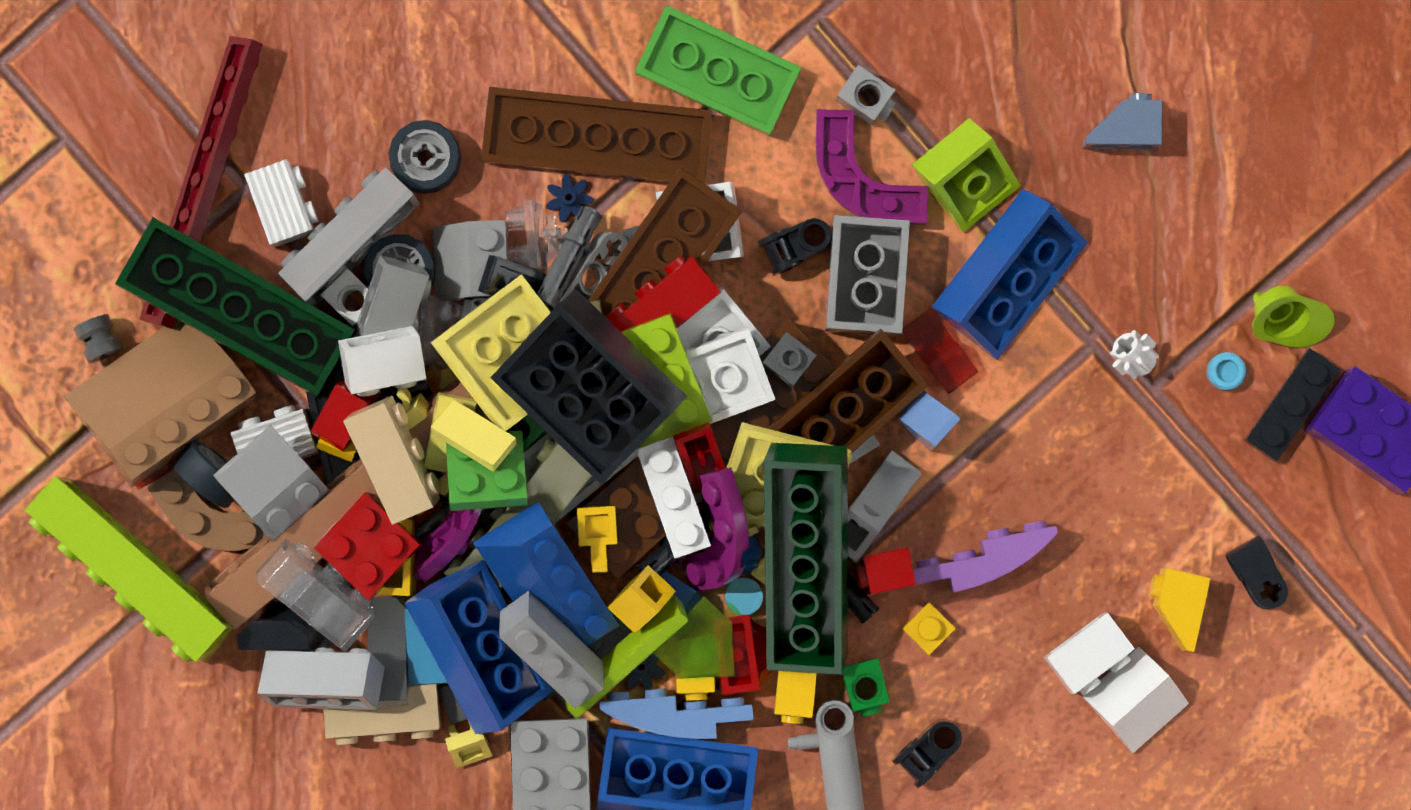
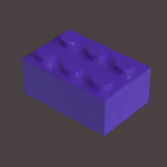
(1367, 428)

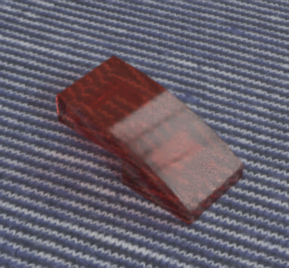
(939, 351)

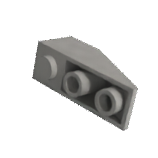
(878, 502)

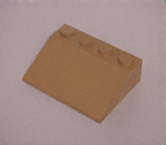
(160, 399)

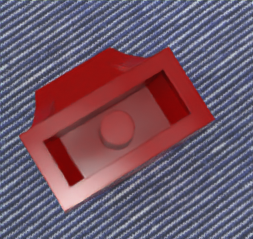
(748, 656)

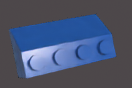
(1010, 273)
(534, 558)
(462, 631)
(674, 773)

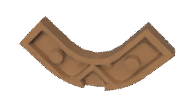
(200, 521)

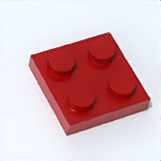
(367, 546)

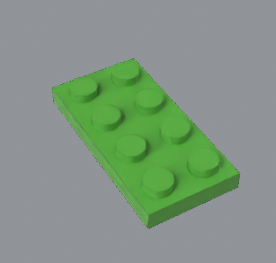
(717, 70)

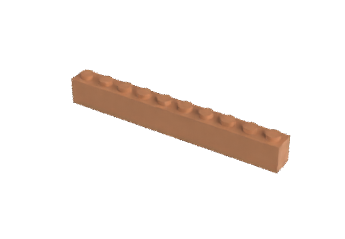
(236, 589)

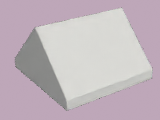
(1136, 700)

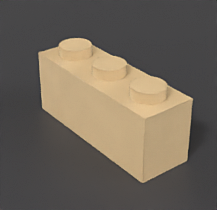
(393, 459)
(418, 717)

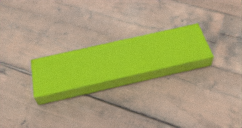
(636, 649)

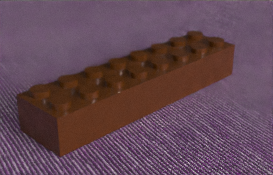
(636, 512)

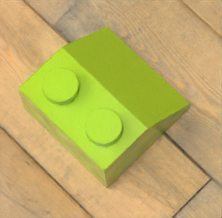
(966, 174)

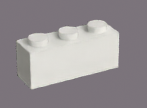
(673, 498)

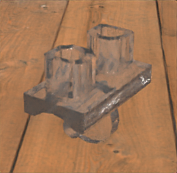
(531, 218)
(434, 320)

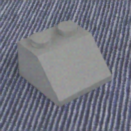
(462, 255)
(271, 483)

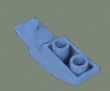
(659, 714)

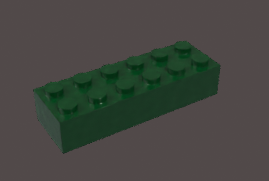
(233, 306)
(806, 557)

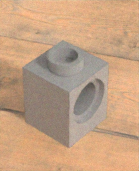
(861, 80)

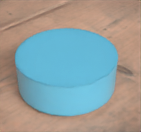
(1226, 371)
(744, 596)

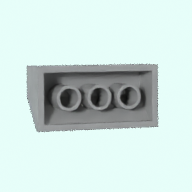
(348, 236)

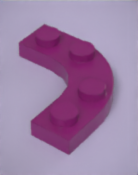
(848, 182)
(445, 543)
(722, 561)

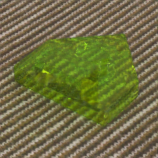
(701, 645)

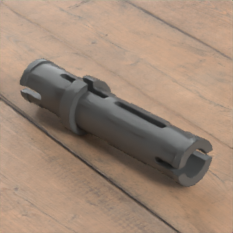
(574, 245)

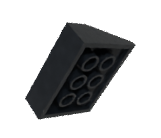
(588, 386)

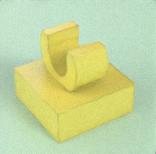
(415, 408)
(467, 746)

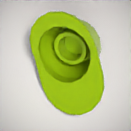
(1290, 318)

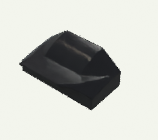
(278, 630)

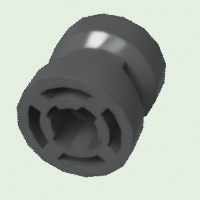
(98, 338)

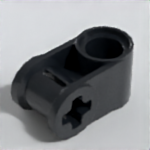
(793, 245)
(1254, 566)
(927, 753)

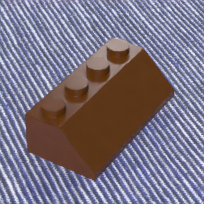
(855, 396)

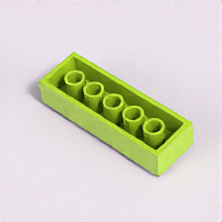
(129, 568)

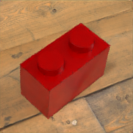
(885, 571)

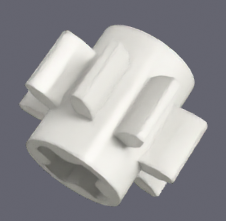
(1134, 354)

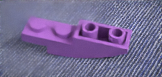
(999, 553)

